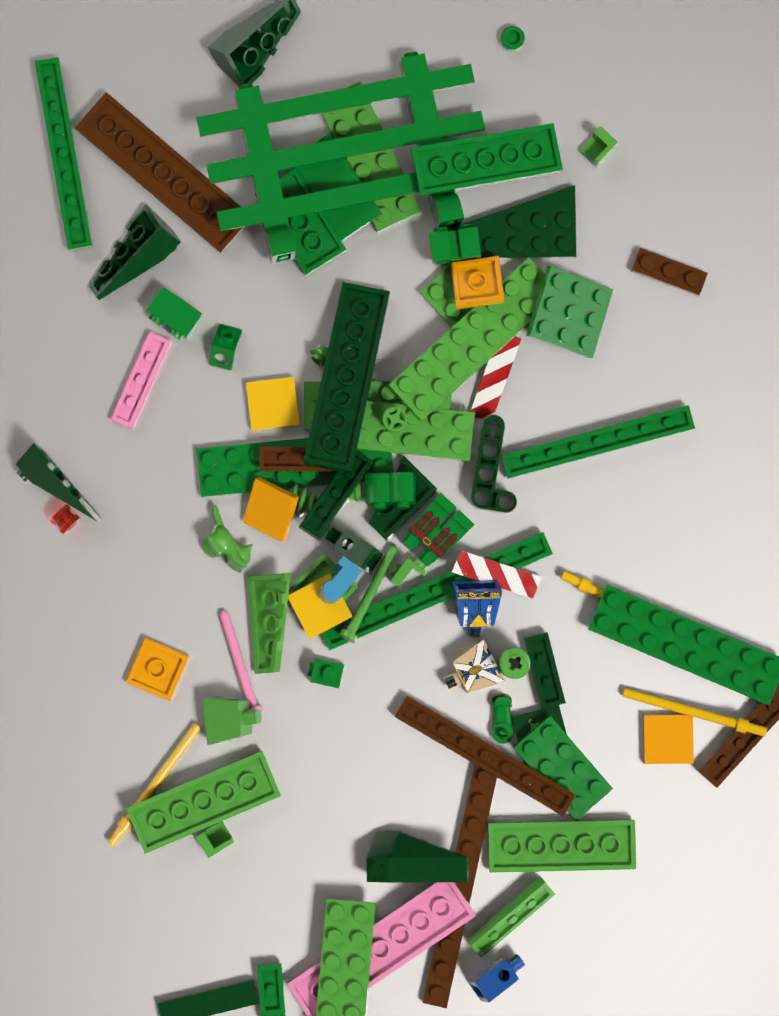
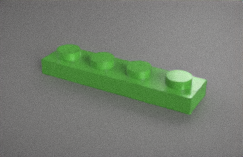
(510, 917)

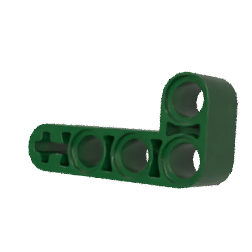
(491, 463)

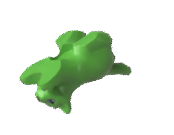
(221, 543)

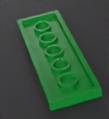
(486, 159)

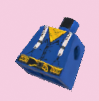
(476, 604)
(487, 983)

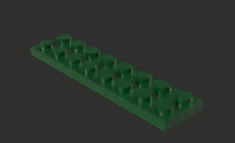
(346, 378)

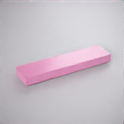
(141, 380)

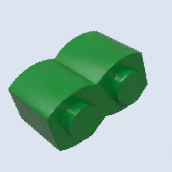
(390, 489)

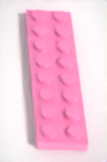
(399, 937)

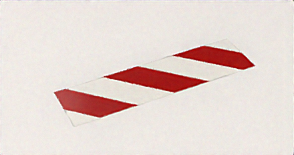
(494, 380)
(508, 577)

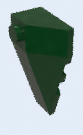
(248, 45)
(143, 247)
(44, 473)
(405, 859)

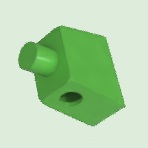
(228, 719)

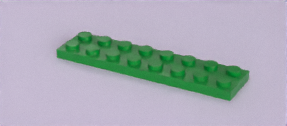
(235, 467)
(686, 644)

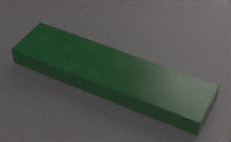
(334, 498)
(211, 1001)

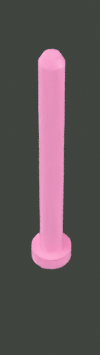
(238, 660)

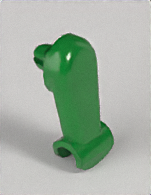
(502, 719)

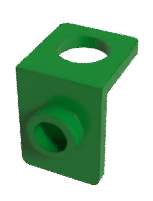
(224, 343)

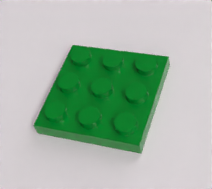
(569, 312)

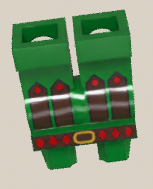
(431, 535)

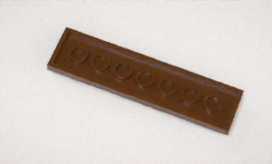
(158, 169)

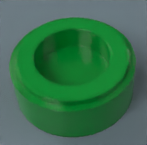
(512, 38)

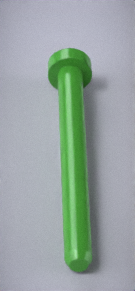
(349, 633)

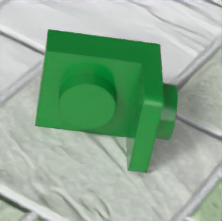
(325, 673)

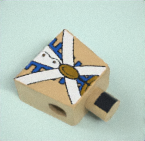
(474, 669)

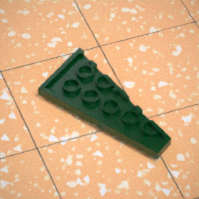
(532, 229)

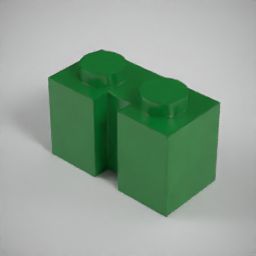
(454, 245)
(174, 313)

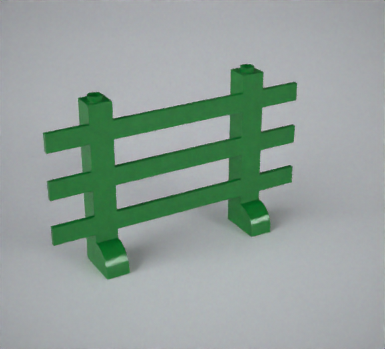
(264, 163)

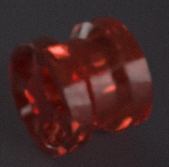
(65, 519)

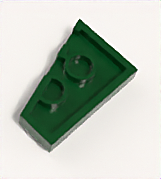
(390, 520)

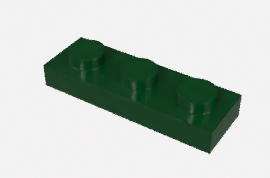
(544, 670)

